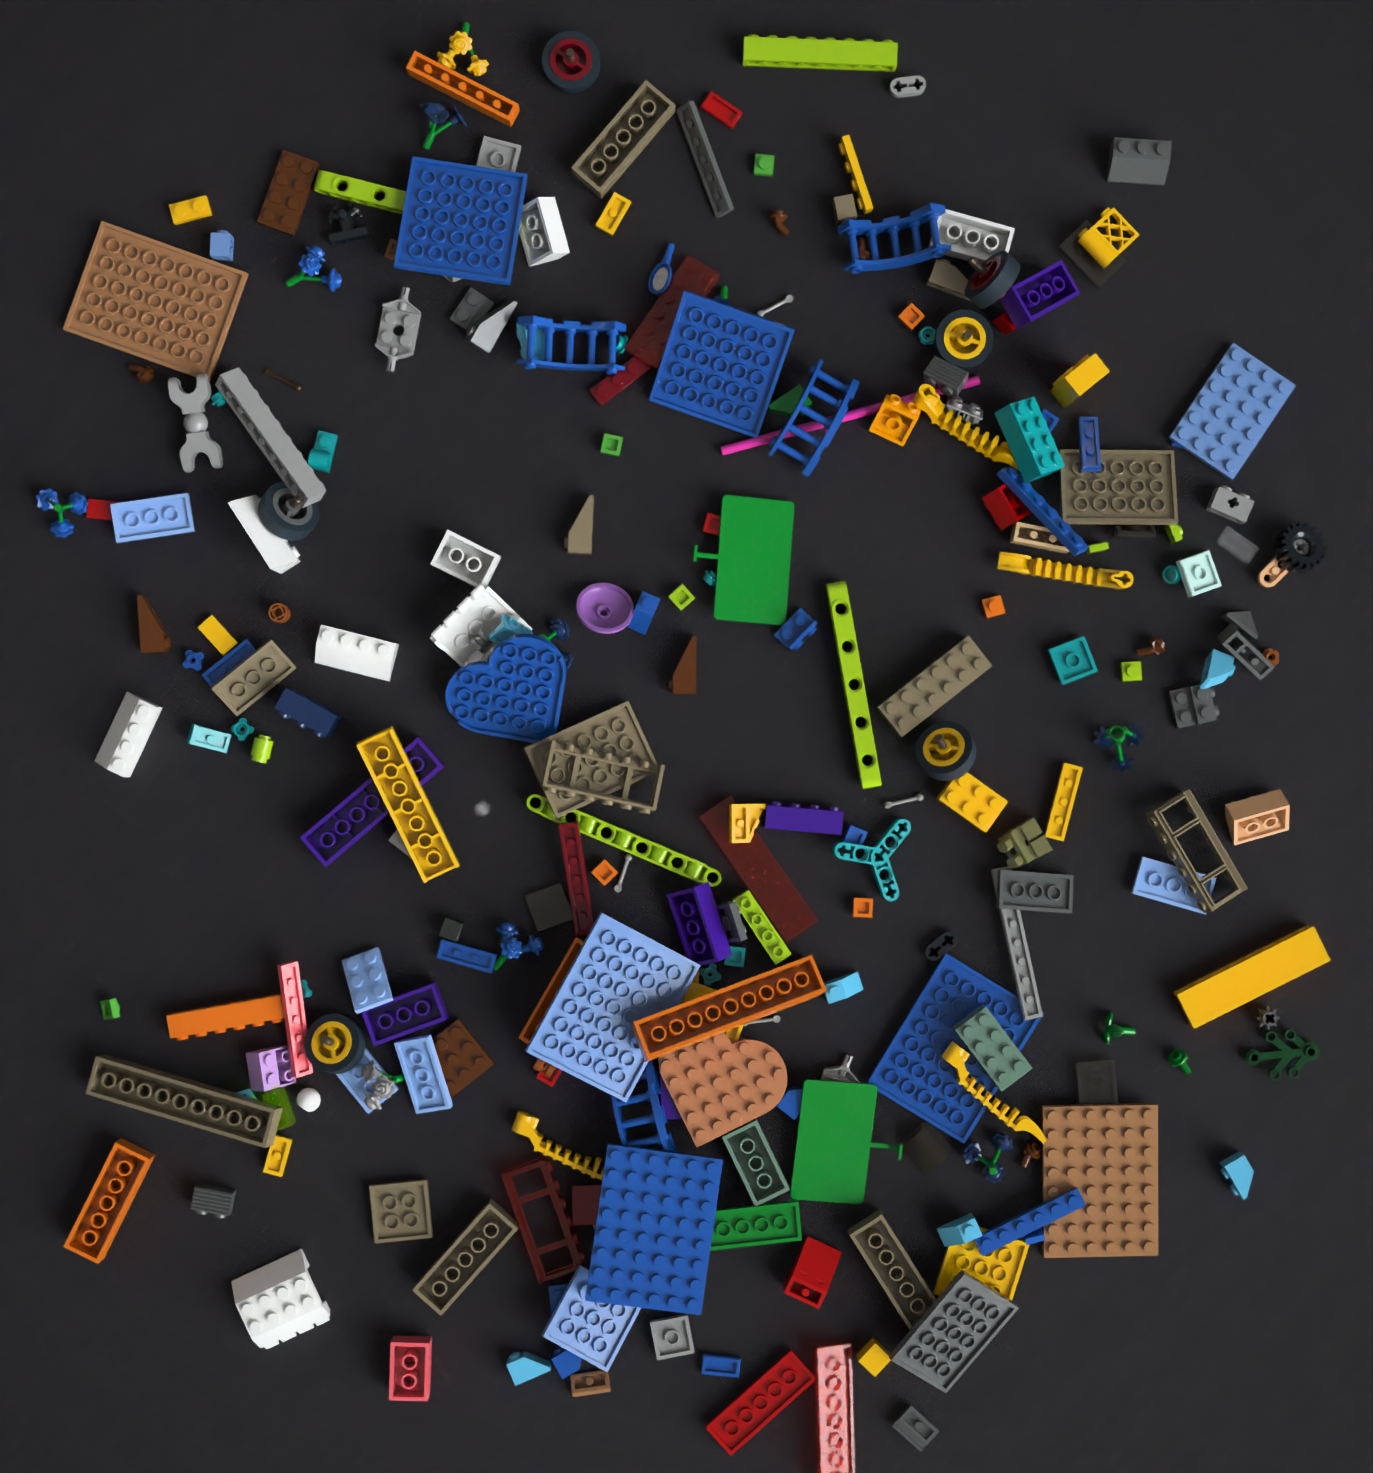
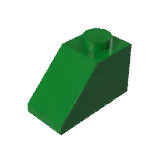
(787, 402)

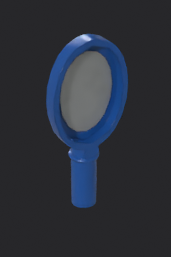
(662, 273)

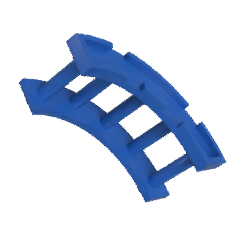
(892, 226)
(570, 328)
(830, 425)
(657, 1117)

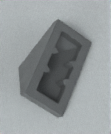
(1243, 622)

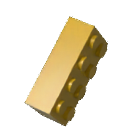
(1078, 379)

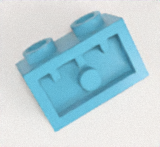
(507, 628)

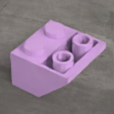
(269, 1068)

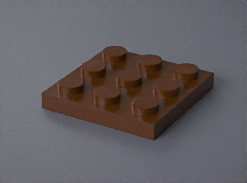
(460, 1056)

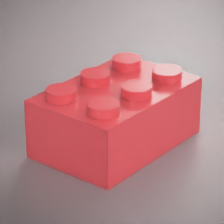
(410, 1368)

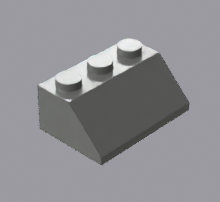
(1138, 161)

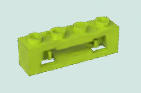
(761, 926)

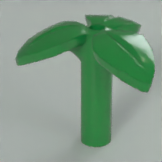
(1114, 1030)

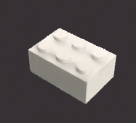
(465, 559)

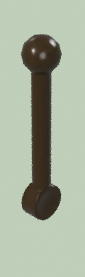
(269, 373)

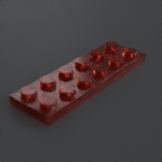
(654, 331)

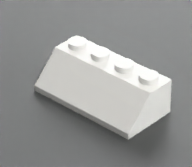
(355, 653)
(128, 735)

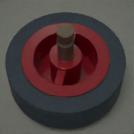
(571, 62)
(991, 278)

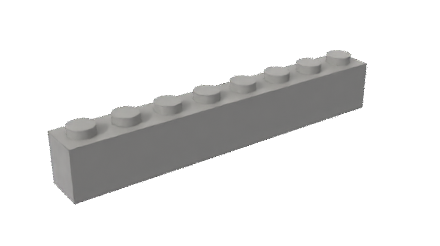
(270, 436)

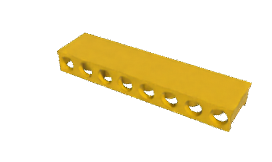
(407, 804)
(1252, 976)

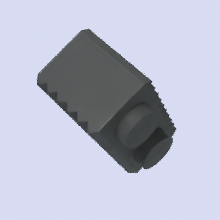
(945, 376)
(213, 1200)

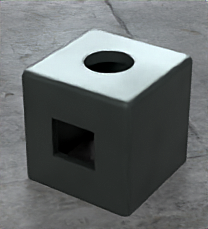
(451, 928)

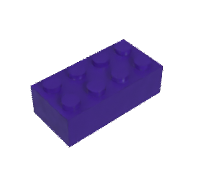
(1039, 294)
(699, 924)
(406, 1013)

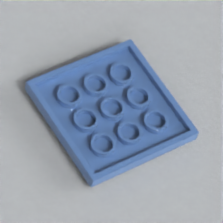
(587, 1327)

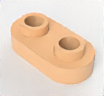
(1274, 573)

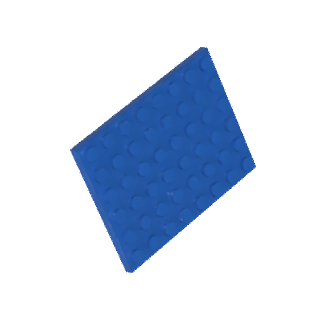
(912, 1064)
(654, 1229)

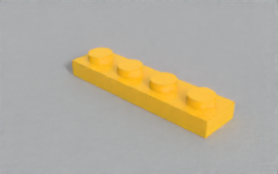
(857, 182)
(1063, 801)

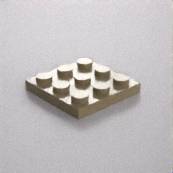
(401, 1211)

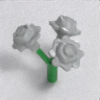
(382, 1087)

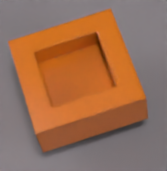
(911, 316)
(993, 606)
(604, 872)
(862, 907)

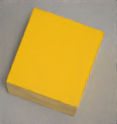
(873, 1356)

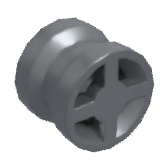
(481, 641)

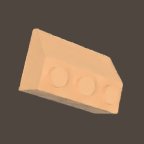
(1257, 816)

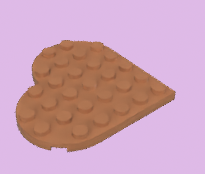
(723, 1083)

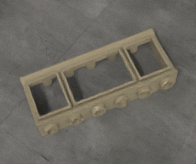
(623, 801)
(1178, 856)

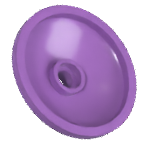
(607, 600)

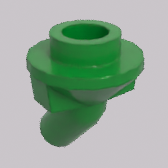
(1178, 1058)

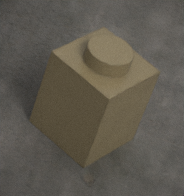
(844, 208)

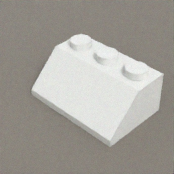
(542, 231)

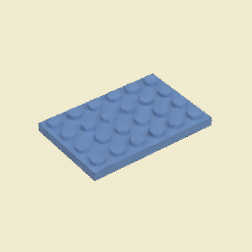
(1232, 411)

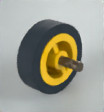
(963, 339)
(946, 751)
(335, 1043)

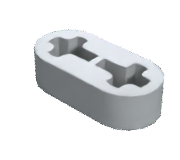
(907, 91)

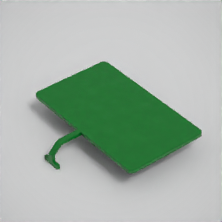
(752, 560)
(834, 1141)

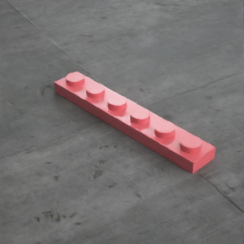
(294, 1017)

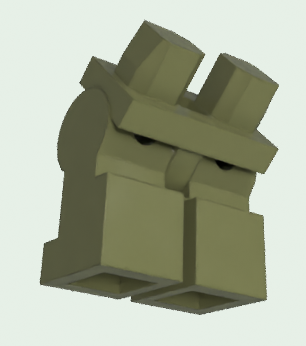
(1017, 849)

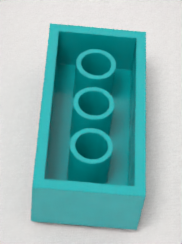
(1029, 439)

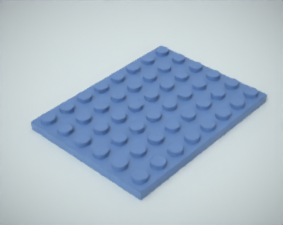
(607, 988)

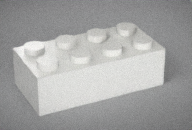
(972, 236)

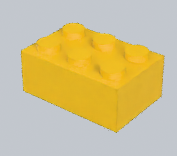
(972, 801)

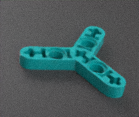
(883, 863)

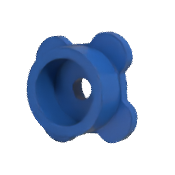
(197, 665)

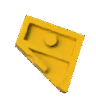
(743, 821)

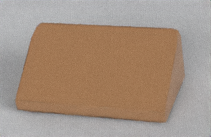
(590, 1383)

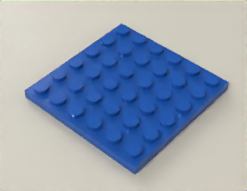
(461, 221)
(721, 364)

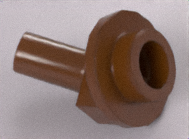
(778, 217)
(863, 255)
(144, 374)
(1156, 647)
(1032, 1150)

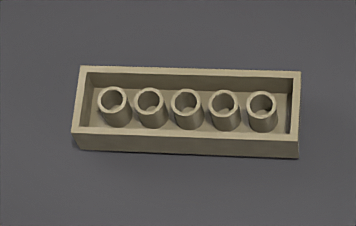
(623, 139)
(934, 686)
(466, 1257)
(892, 1267)

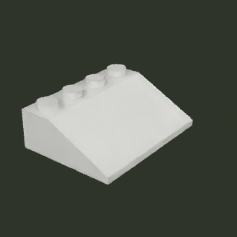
(274, 550)

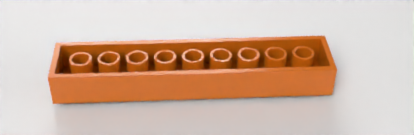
(728, 1008)

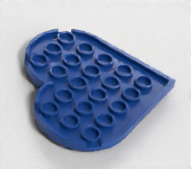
(513, 693)

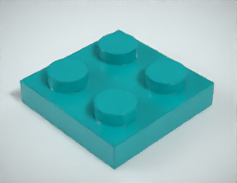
(1072, 660)

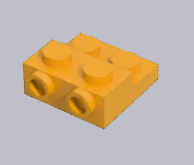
(895, 419)

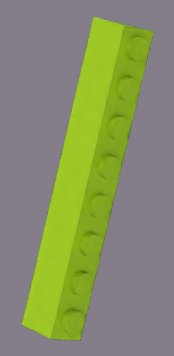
(819, 53)

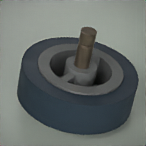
(284, 515)

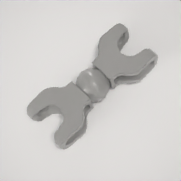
(195, 422)

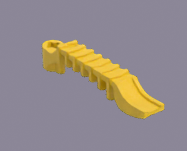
(929, 402)
(1066, 572)
(957, 1057)
(526, 1125)

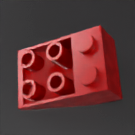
(812, 1272)

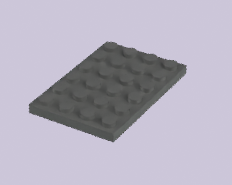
(953, 1331)

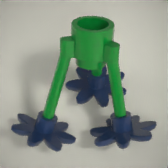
(1117, 735)

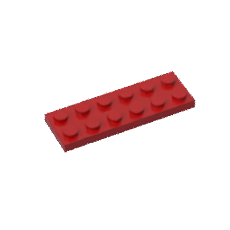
(760, 1402)

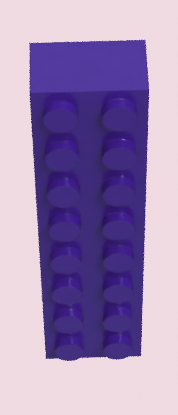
(363, 809)

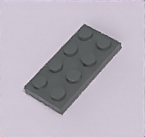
(1035, 891)

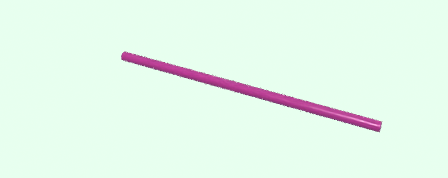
(814, 425)

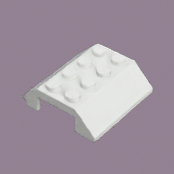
(475, 613)
(279, 1300)

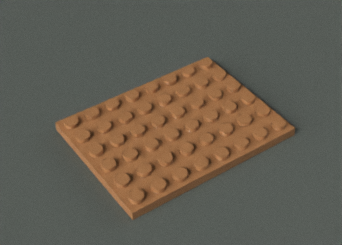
(155, 301)
(1114, 1164)

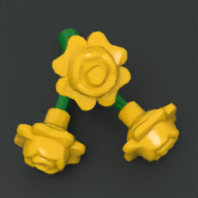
(462, 43)

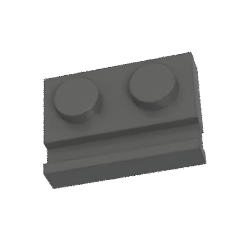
(471, 309)
(915, 1427)

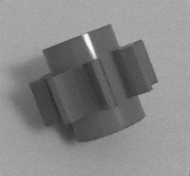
(1262, 1019)

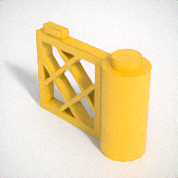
(1100, 245)

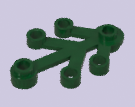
(1284, 1053)

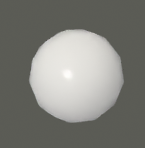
(308, 1099)

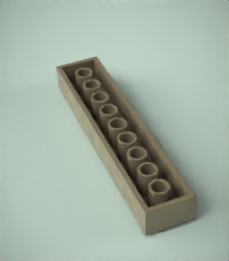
(184, 1100)

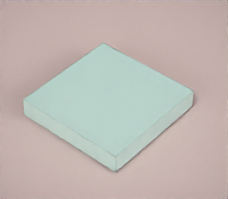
(1198, 573)

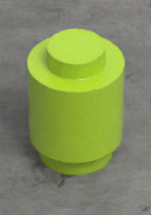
(261, 748)

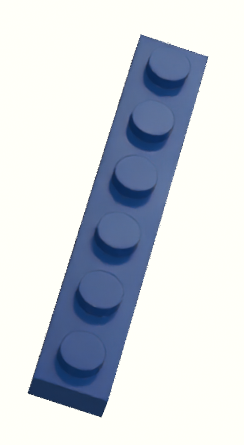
(1042, 510)
(1030, 1220)

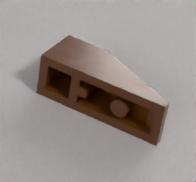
(151, 631)
(685, 674)

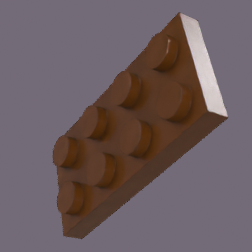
(288, 193)

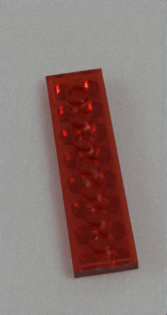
(761, 874)
(834, 1408)

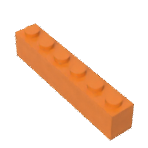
(463, 89)
(224, 1016)

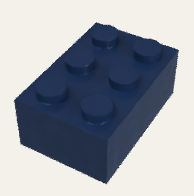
(307, 713)

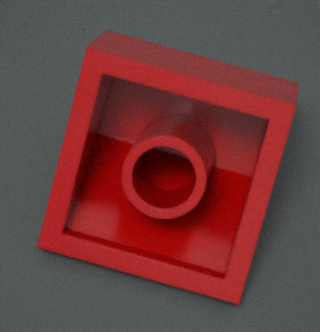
(1005, 506)

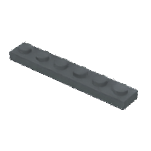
(704, 159)

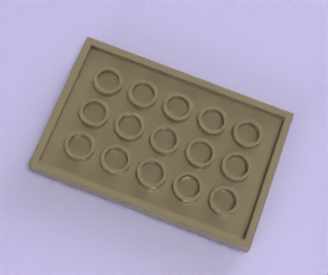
(1128, 490)
(610, 732)

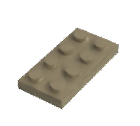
(253, 677)

